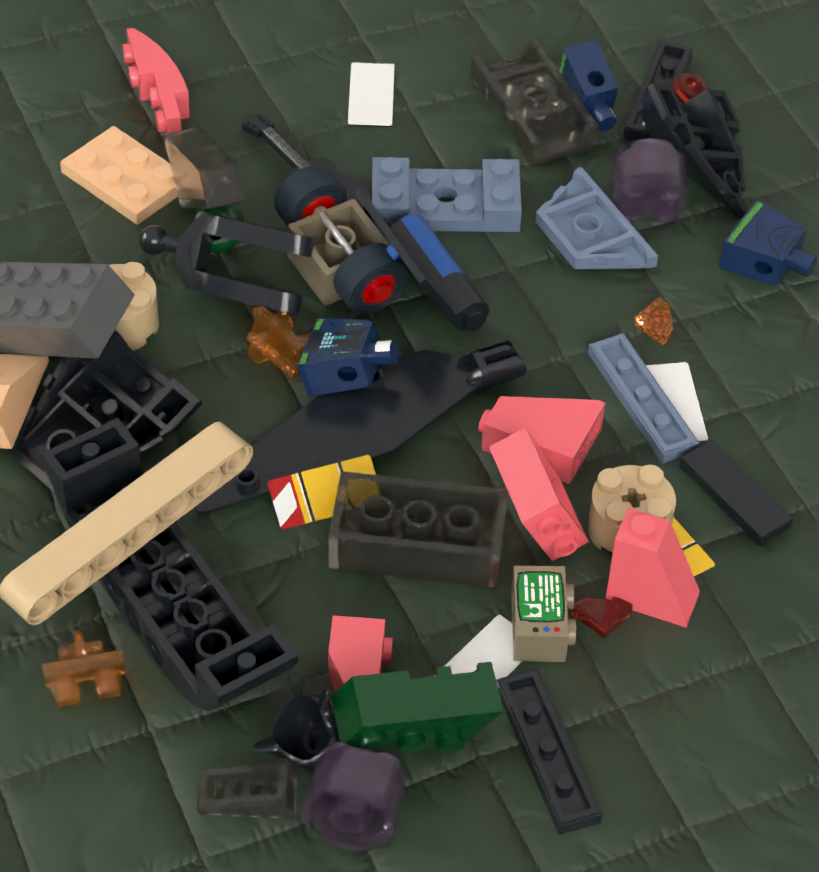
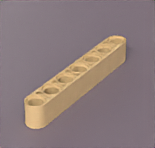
(124, 523)

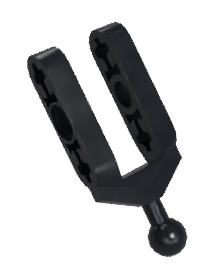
(193, 252)

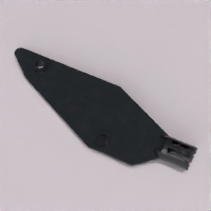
(368, 419)

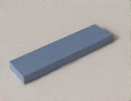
(643, 398)

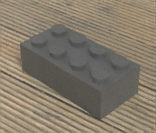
(59, 308)

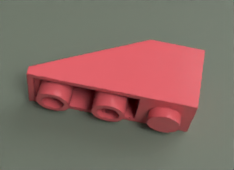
(357, 648)

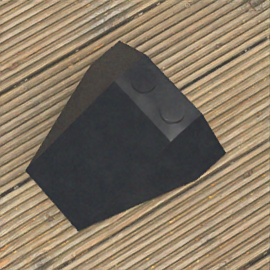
(96, 391)

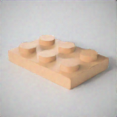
(122, 174)

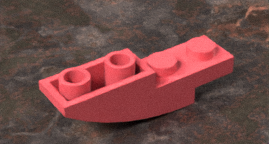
(156, 80)

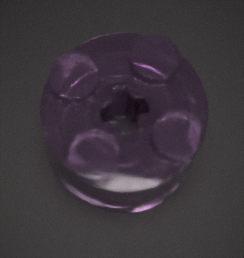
(650, 180)
(354, 797)

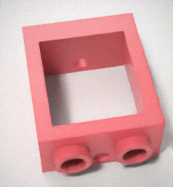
(538, 494)

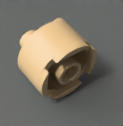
(142, 313)
(624, 487)

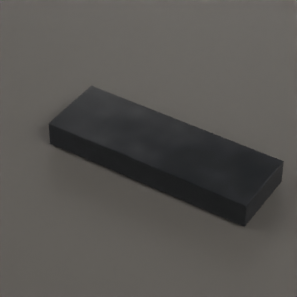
(736, 492)

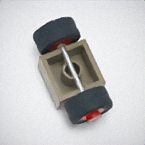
(348, 248)

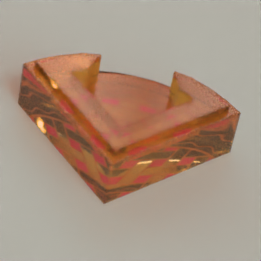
(656, 321)

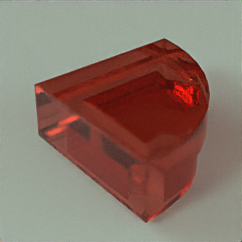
(602, 614)

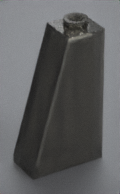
(202, 170)

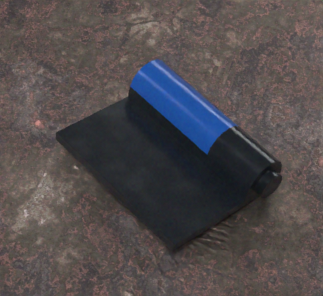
(432, 267)

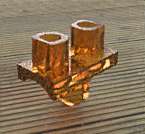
(274, 341)
(103, 667)

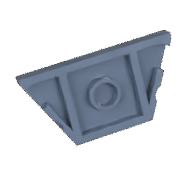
(592, 229)

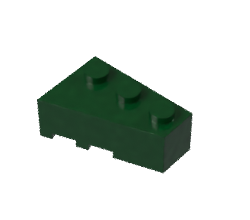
(416, 712)

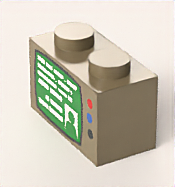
(541, 614)

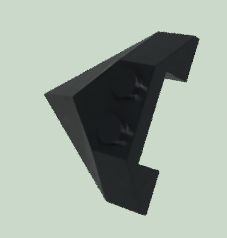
(704, 133)

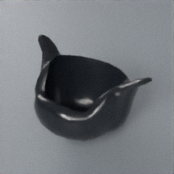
(303, 730)

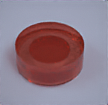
(688, 87)

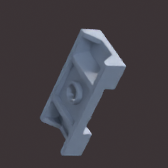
(481, 198)

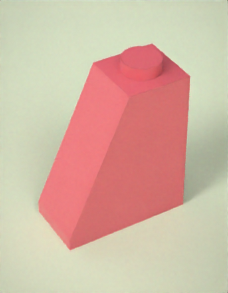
(559, 426)
(652, 569)

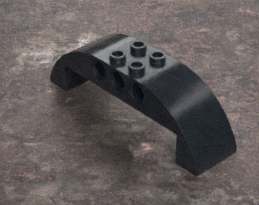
(166, 585)

